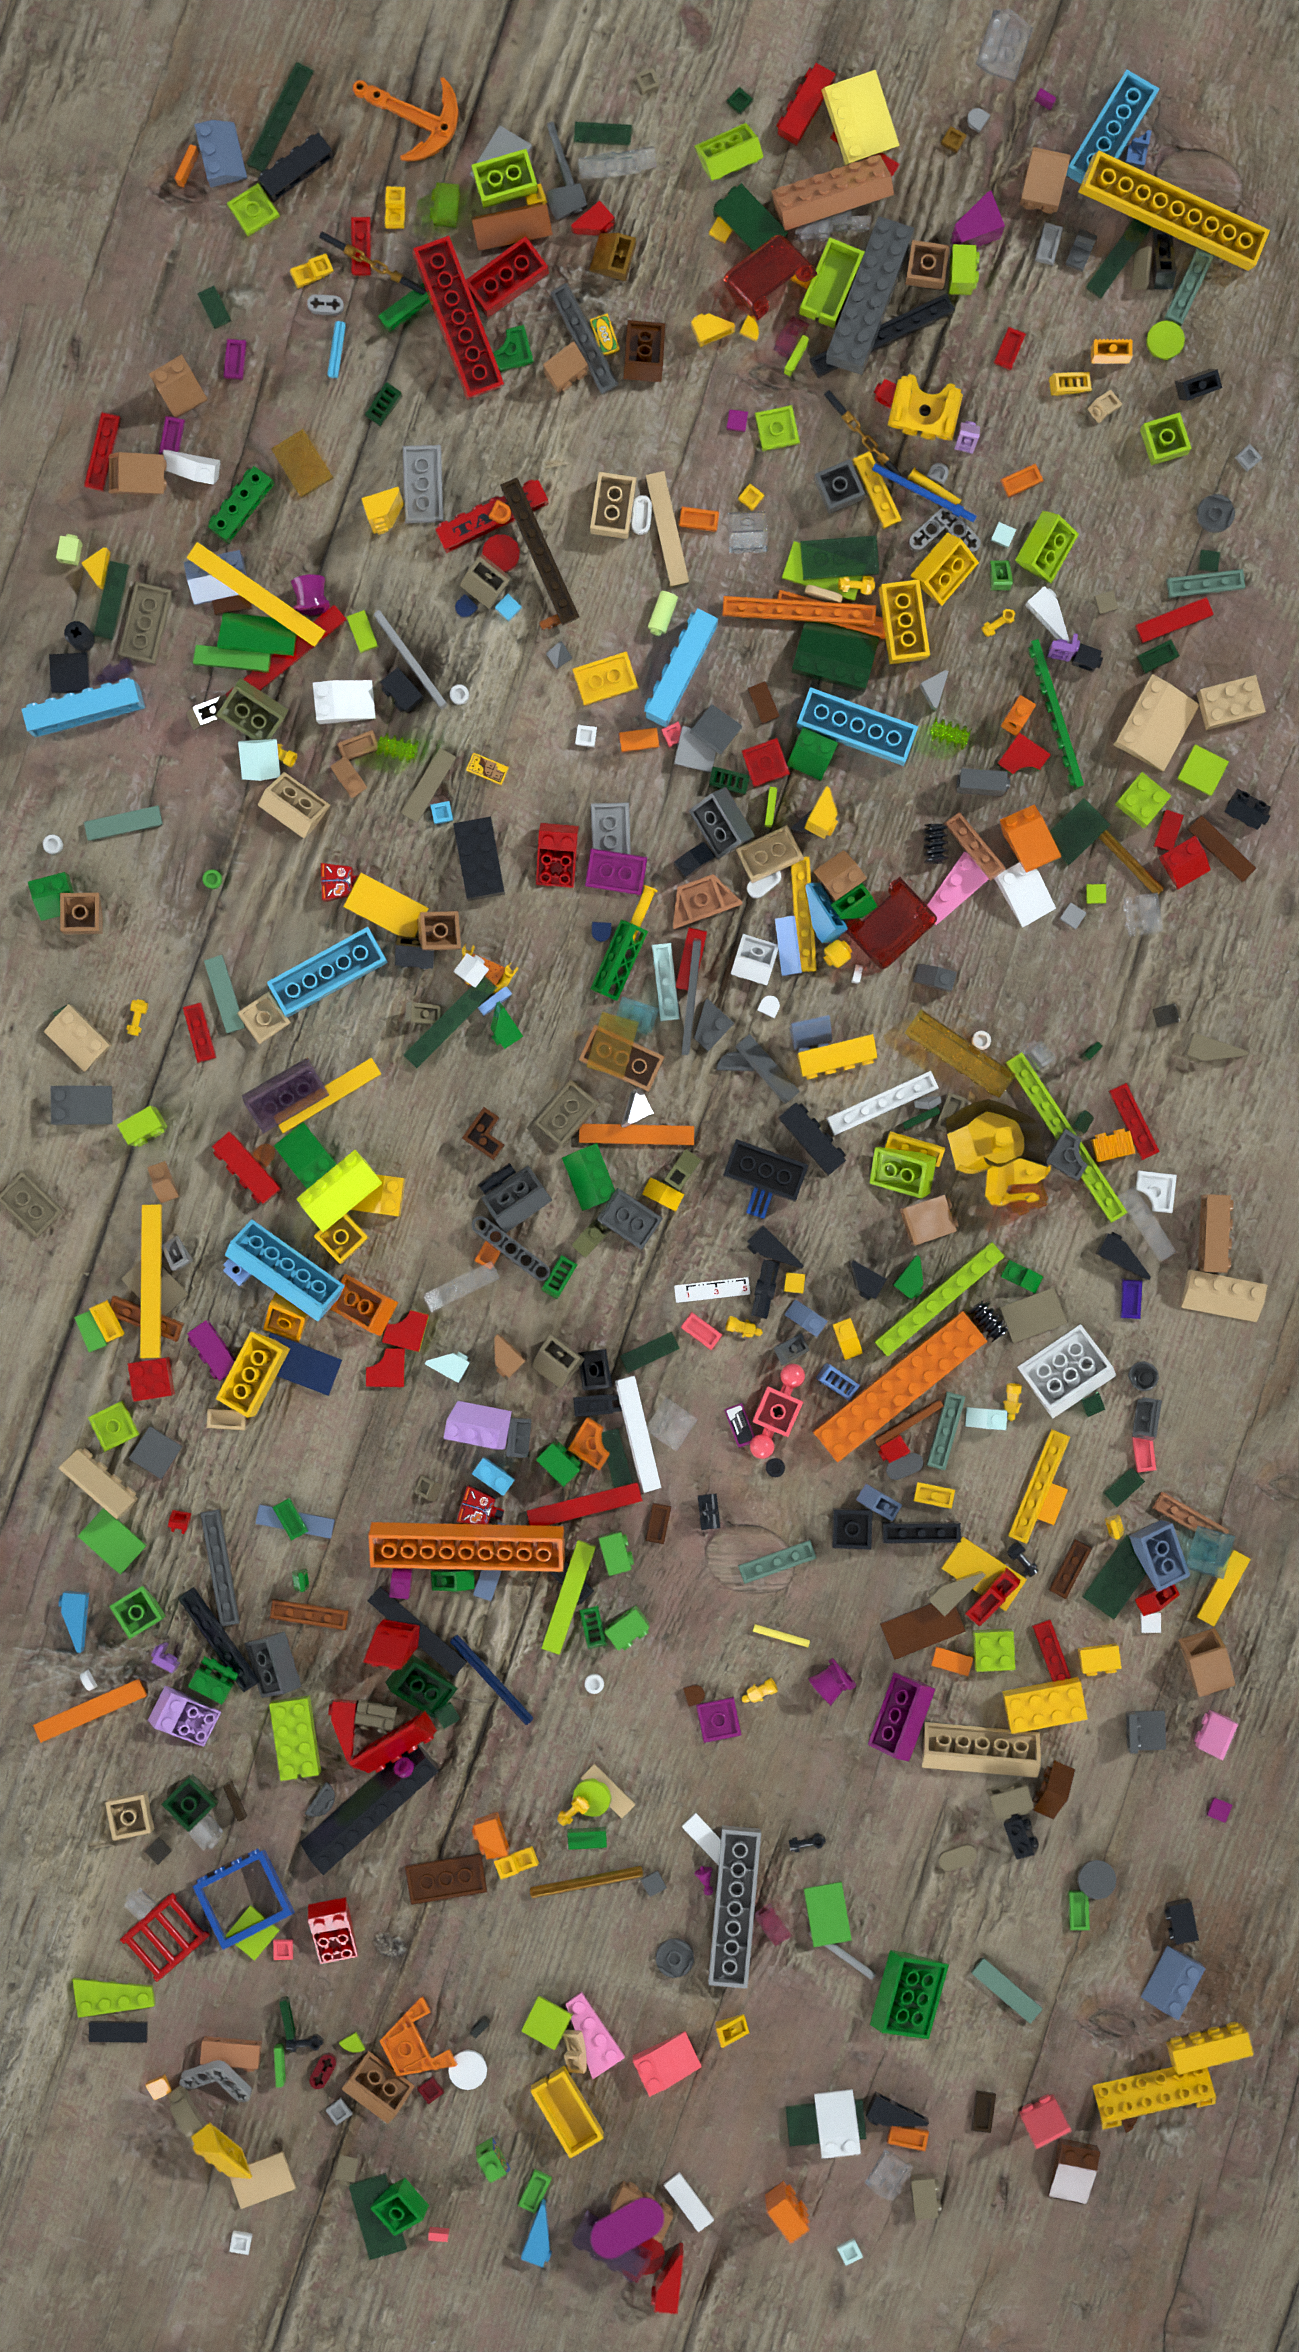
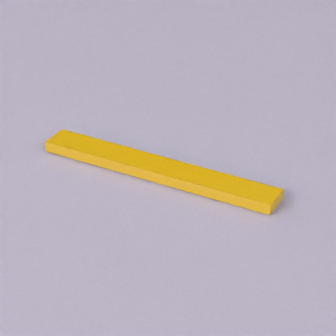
(256, 594)
(151, 1281)

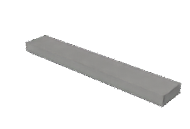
(410, 659)

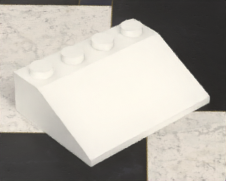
(1067, 1371)

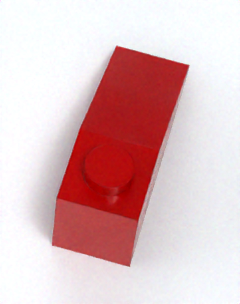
(343, 1718)

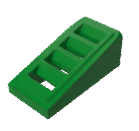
(549, 1290)
(300, 1580)
(590, 1645)

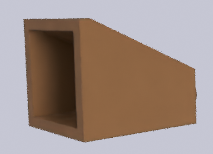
(1044, 180)
(178, 386)
(137, 473)
(929, 1220)
(1207, 1662)

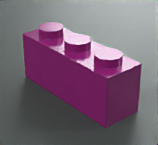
(212, 1349)

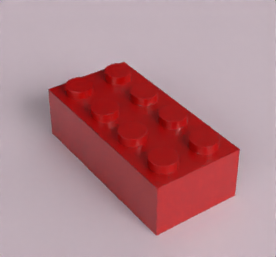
(507, 277)

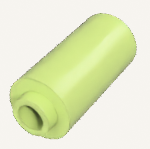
(662, 613)

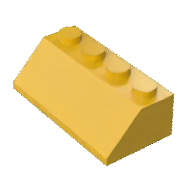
(836, 1056)
(252, 1374)

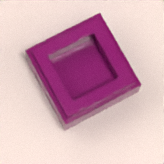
(1045, 99)
(737, 420)
(1219, 1809)

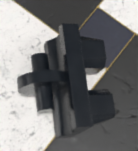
(708, 1511)

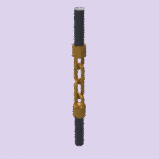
(350, 251)
(849, 418)

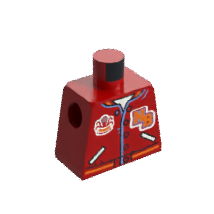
(336, 881)
(478, 1507)

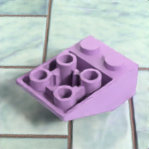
(183, 1716)

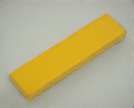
(877, 490)
(1223, 1589)

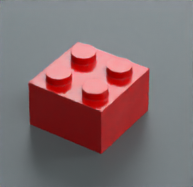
(151, 1379)

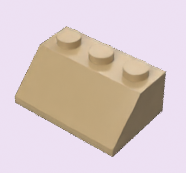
(293, 804)
(77, 1037)

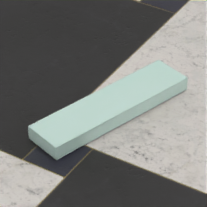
(665, 982)

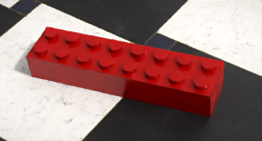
(458, 317)

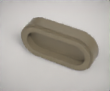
(957, 1857)

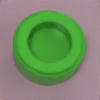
(212, 879)

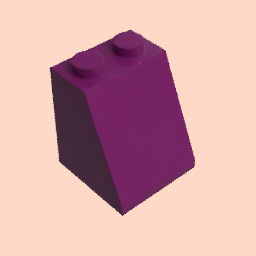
(980, 224)

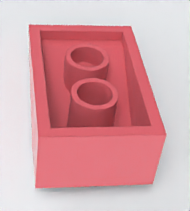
(666, 2063)
(1044, 2120)

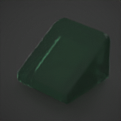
(1083, 1121)
(1092, 1404)

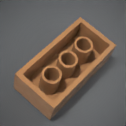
(641, 1066)
(1214, 1233)

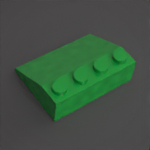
(908, 1995)

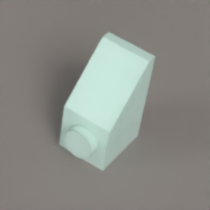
(450, 1365)
(986, 1418)

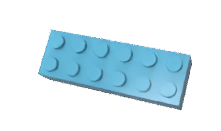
(1115, 123)
(681, 668)
(83, 707)
(857, 726)
(327, 972)
(284, 1270)

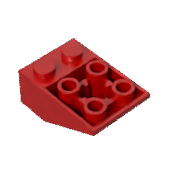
(557, 855)
(392, 1644)
(332, 1930)

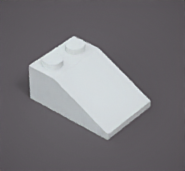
(343, 701)
(1025, 893)
(837, 2123)

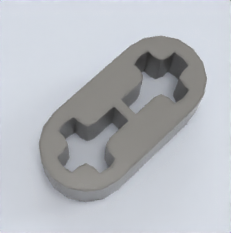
(326, 300)

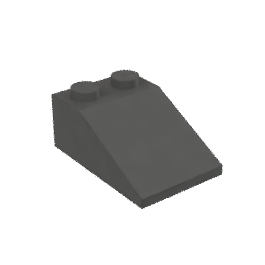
(81, 1105)

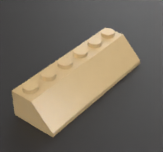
(981, 1750)

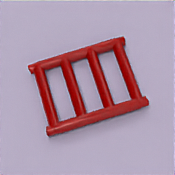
(156, 1913)

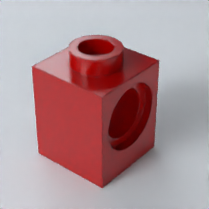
(885, 393)

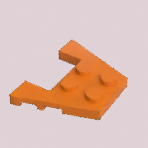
(406, 2047)

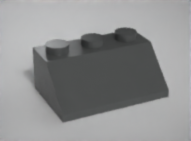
(721, 823)
(516, 1199)
(273, 1664)

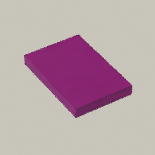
(616, 871)

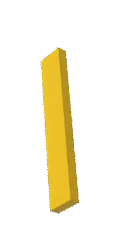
(806, 939)
(337, 1090)
(1039, 1486)

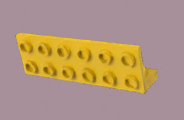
(1152, 2093)

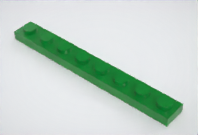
(1057, 723)

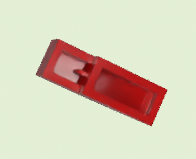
(684, 971)
(993, 1597)

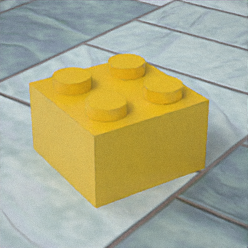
(342, 1238)

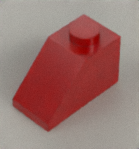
(594, 221)
(893, 1449)
(1154, 1601)

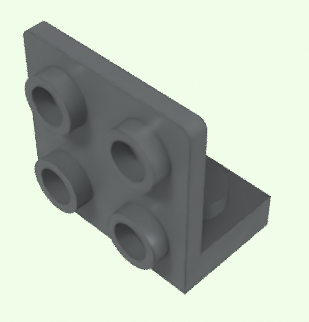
(1145, 1730)

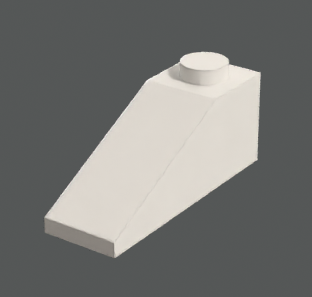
(192, 466)
(1047, 611)

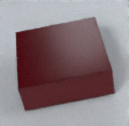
(430, 2090)

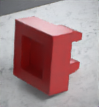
(179, 1520)

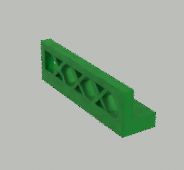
(403, 309)
(616, 958)

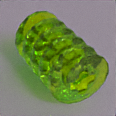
(950, 733)
(397, 748)

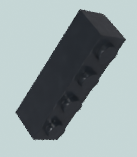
(295, 167)
(812, 1139)
(921, 1532)

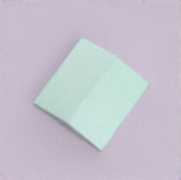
(259, 759)

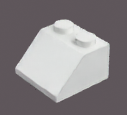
(754, 959)

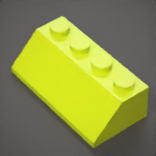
(339, 1190)

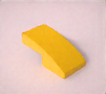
(395, 207)
(312, 271)
(516, 1862)

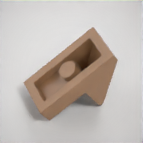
(348, 777)
(163, 1182)

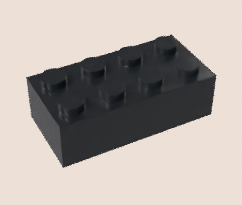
(479, 858)
(765, 1170)

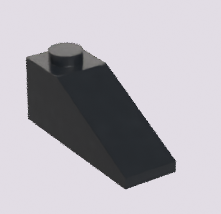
(1163, 261)
(769, 1246)
(1119, 1253)
(891, 2113)

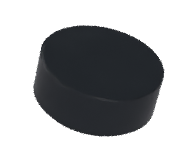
(775, 1467)

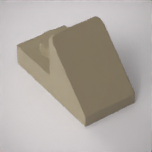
(422, 1013)

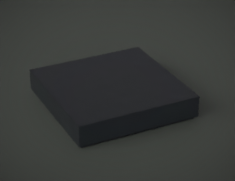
(69, 672)

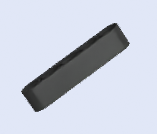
(520, 1250)

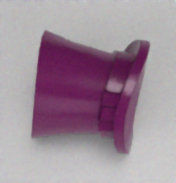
(310, 595)
(832, 1682)

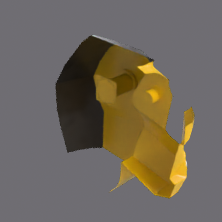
(1003, 1143)

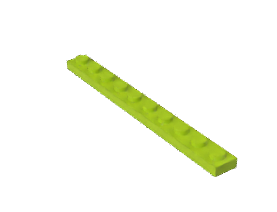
(1056, 1124)

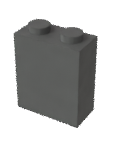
(982, 782)

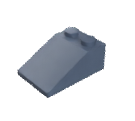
(811, 1033)
(1160, 1554)

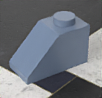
(806, 1318)
(879, 1502)

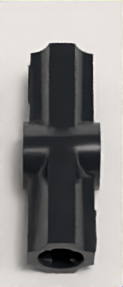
(765, 1289)

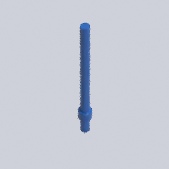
(957, 510)

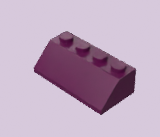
(901, 1717)

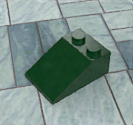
(421, 1686)

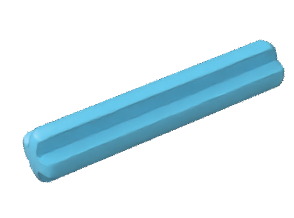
(336, 349)

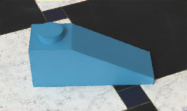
(823, 917)
(74, 1611)
(538, 2241)

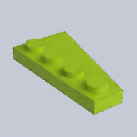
(103, 1997)

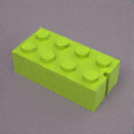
(832, 284)
(295, 1737)

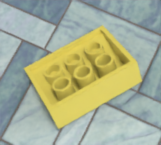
(860, 117)

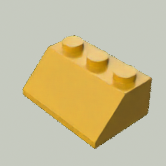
(383, 509)
(945, 568)
(823, 817)
(221, 2152)

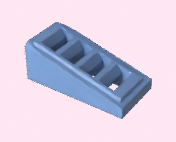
(824, 1373)

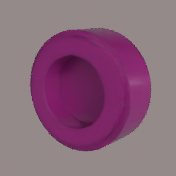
(404, 1767)

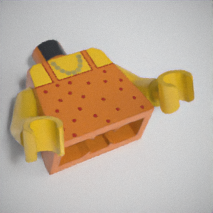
(497, 974)

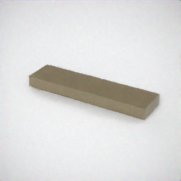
(428, 785)

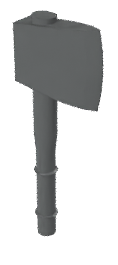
(569, 198)

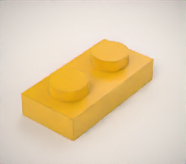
(934, 1495)

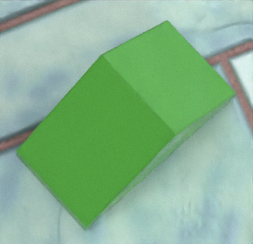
(1000, 576)

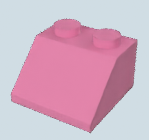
(1215, 1734)

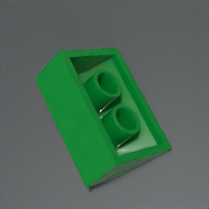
(589, 1176)

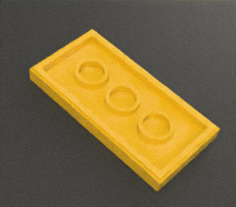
(384, 906)
(969, 1559)

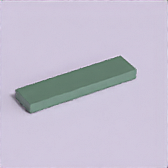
(1189, 287)
(1205, 583)
(123, 823)
(224, 993)
(945, 1430)
(777, 1561)
(1006, 1990)

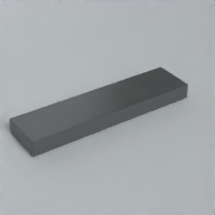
(767, 1069)

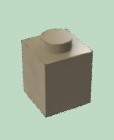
(346, 2170)

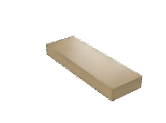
(620, 1801)

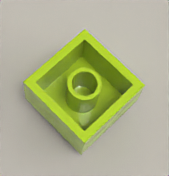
(962, 269)
(1165, 438)
(1142, 800)
(142, 1126)
(993, 1650)

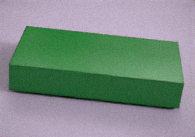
(290, 1519)

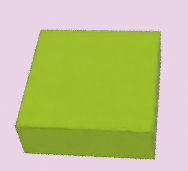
(1096, 894)

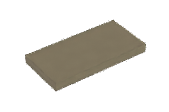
(145, 623)

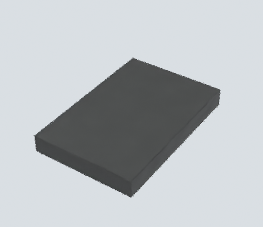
(629, 1218)

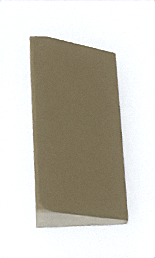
(1141, 268)

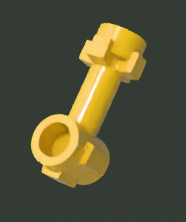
(866, 585)
(1007, 617)
(139, 1008)
(579, 1805)

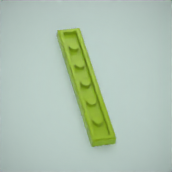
(568, 1597)

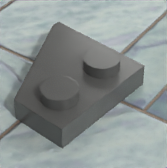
(711, 1026)

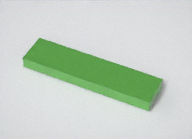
(231, 659)

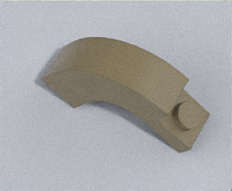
(185, 2112)

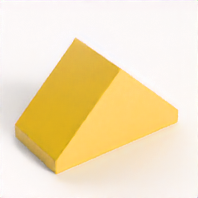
(97, 566)
(663, 1194)
(731, 2029)

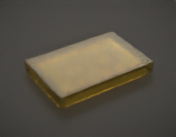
(302, 463)
(612, 1044)

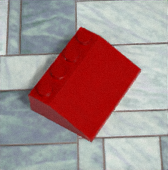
(394, 1744)

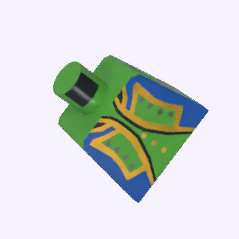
(492, 2161)

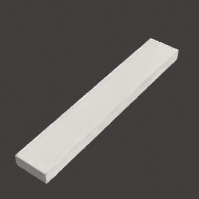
(882, 1103)
(638, 1434)

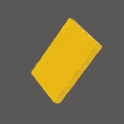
(605, 678)

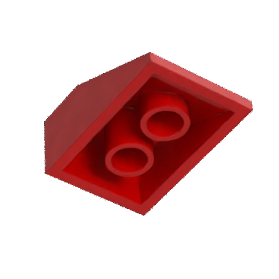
(667, 2289)

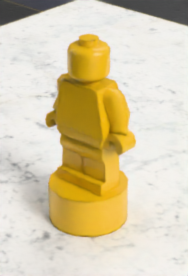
(288, 757)
(746, 1328)
(1012, 1405)
(756, 1693)

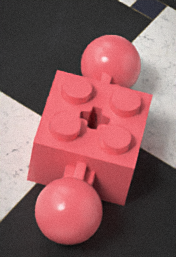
(791, 1377)

